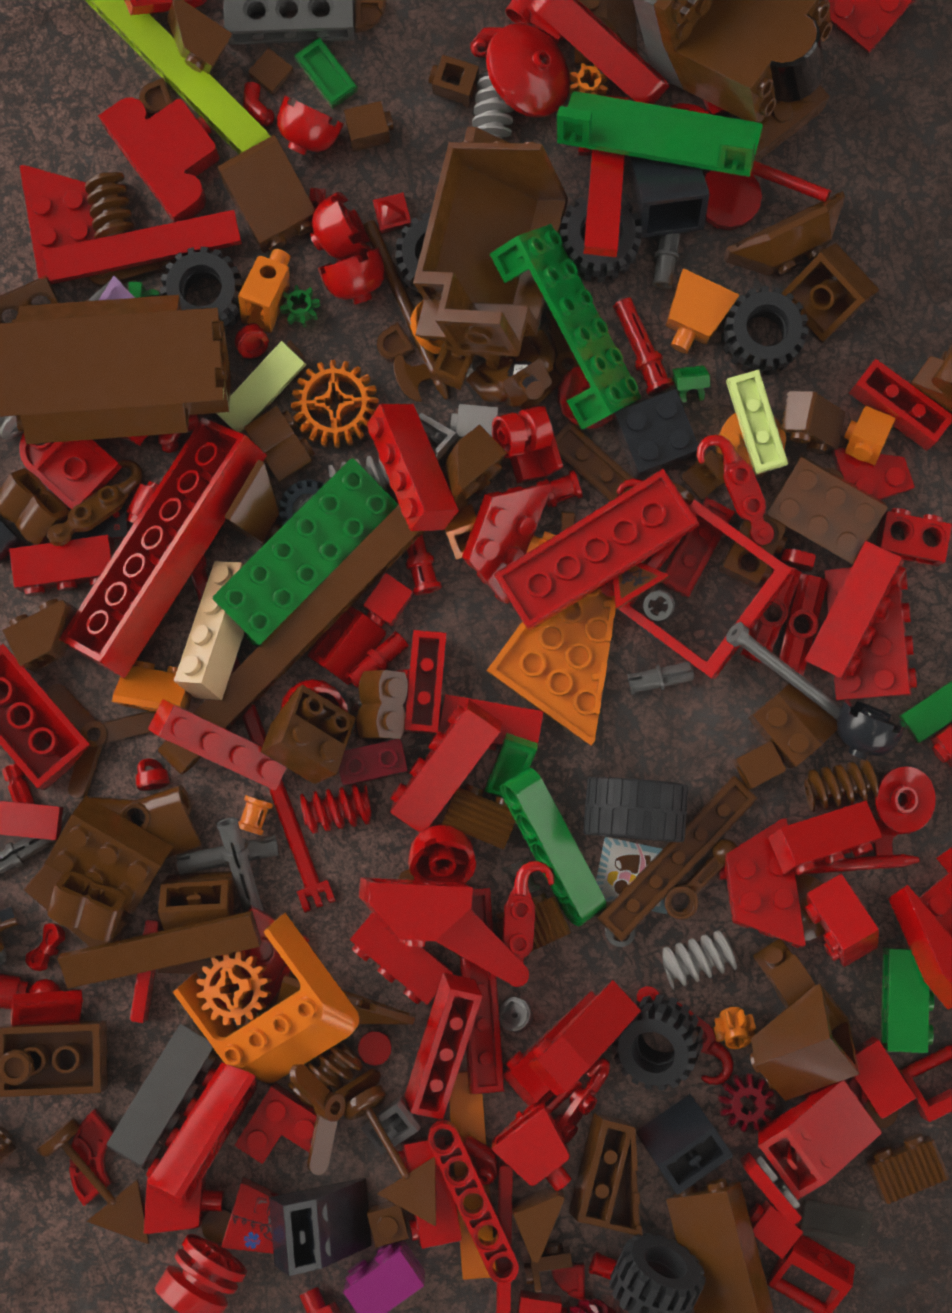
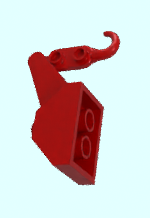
(443, 914)

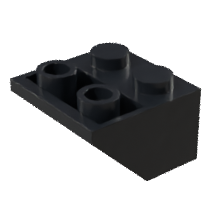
(684, 1143)

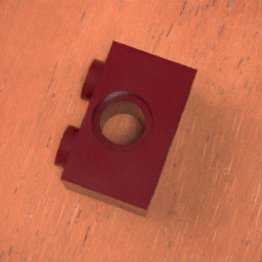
(373, 762)

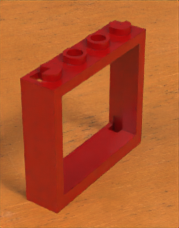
(749, 617)

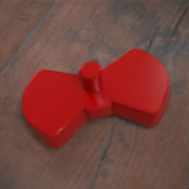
(52, 937)

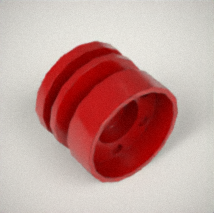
(202, 1277)

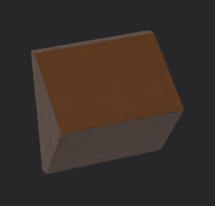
(536, 1218)

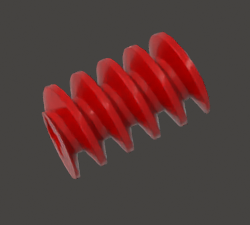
(336, 809)

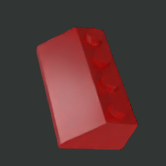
(34, 727)
(202, 1134)

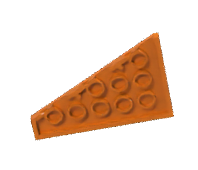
(562, 663)

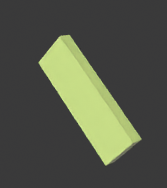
(262, 387)
(757, 422)

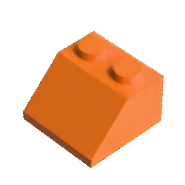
(147, 687)

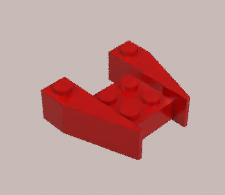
(928, 929)
(571, 1045)

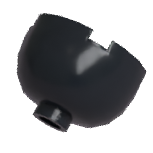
(868, 729)

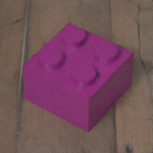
(384, 1280)

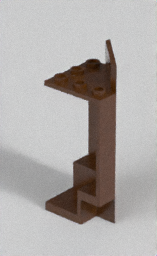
(481, 202)
(112, 368)

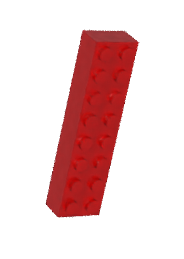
(162, 547)

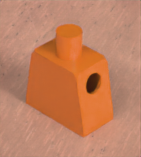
(263, 290)
(697, 310)

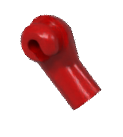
(254, 106)
(169, 441)
(484, 1158)

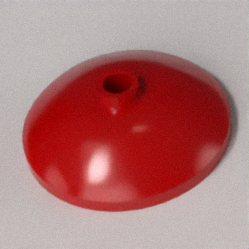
(528, 70)

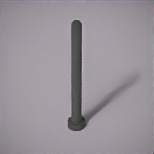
(740, 635)

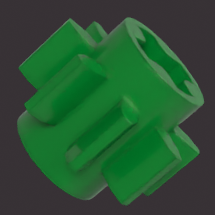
(298, 297)

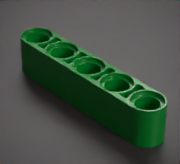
(553, 845)

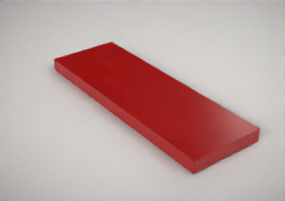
(596, 549)

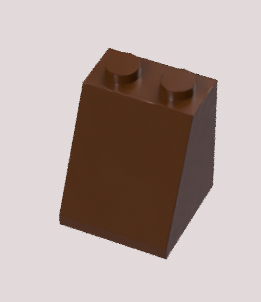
(268, 194)
(805, 1046)

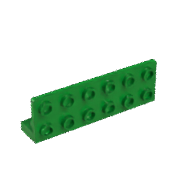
(659, 133)
(578, 319)
(304, 551)

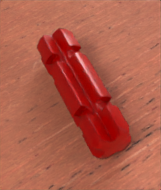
(18, 787)

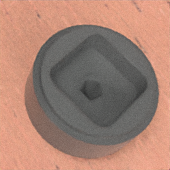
(515, 1015)

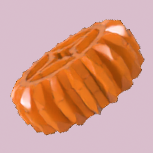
(320, 403)

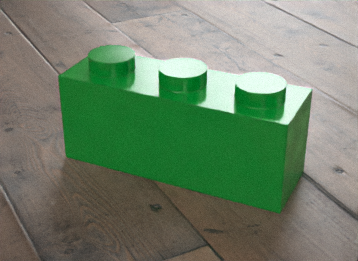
(905, 1004)

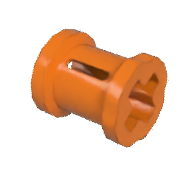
(254, 815)

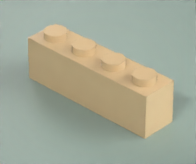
(211, 642)

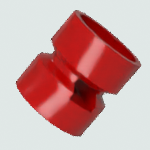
(523, 431)

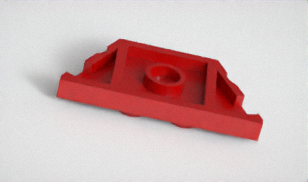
(55, 211)
(504, 531)
(760, 891)

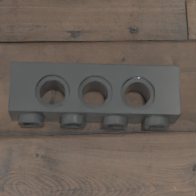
(303, 27)

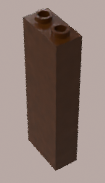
(718, 1231)

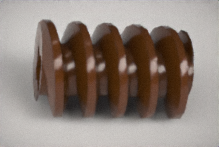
(107, 204)
(840, 783)
(332, 1069)

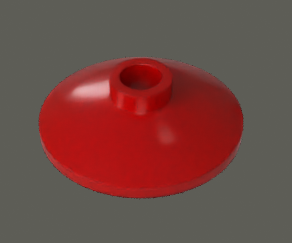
(917, 799)

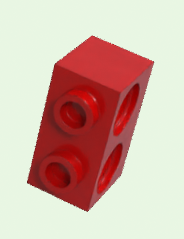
(912, 546)

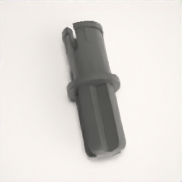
(665, 261)
(660, 677)

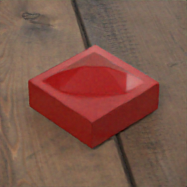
(391, 212)

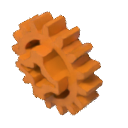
(236, 1000)

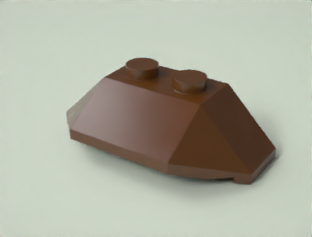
(789, 240)

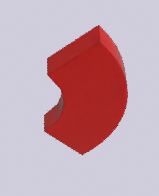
(91, 1146)

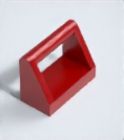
(939, 1104)
(822, 1265)

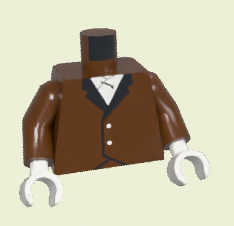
(517, 376)

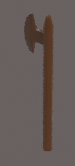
(407, 376)

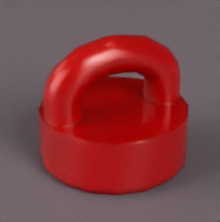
(251, 341)
(151, 779)

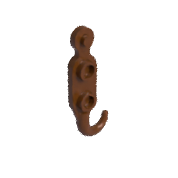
(96, 507)

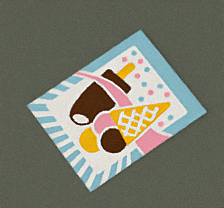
(621, 864)

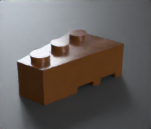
(607, 1177)

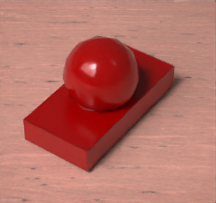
(46, 1005)

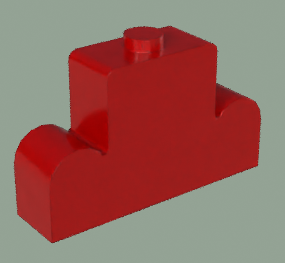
(164, 151)

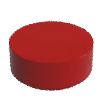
(374, 1047)

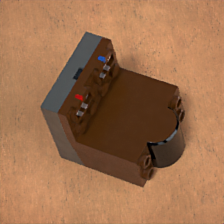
(738, 50)

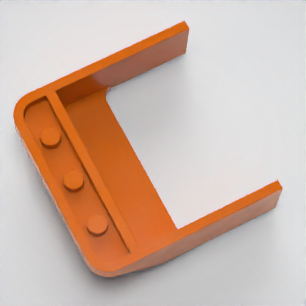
(289, 1031)

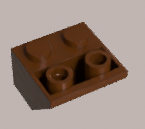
(472, 465)
(37, 637)
(309, 735)
(195, 898)

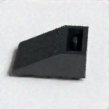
(319, 1226)

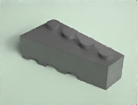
(161, 1097)

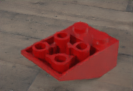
(817, 1138)

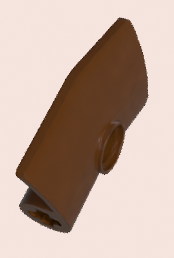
(164, 814)

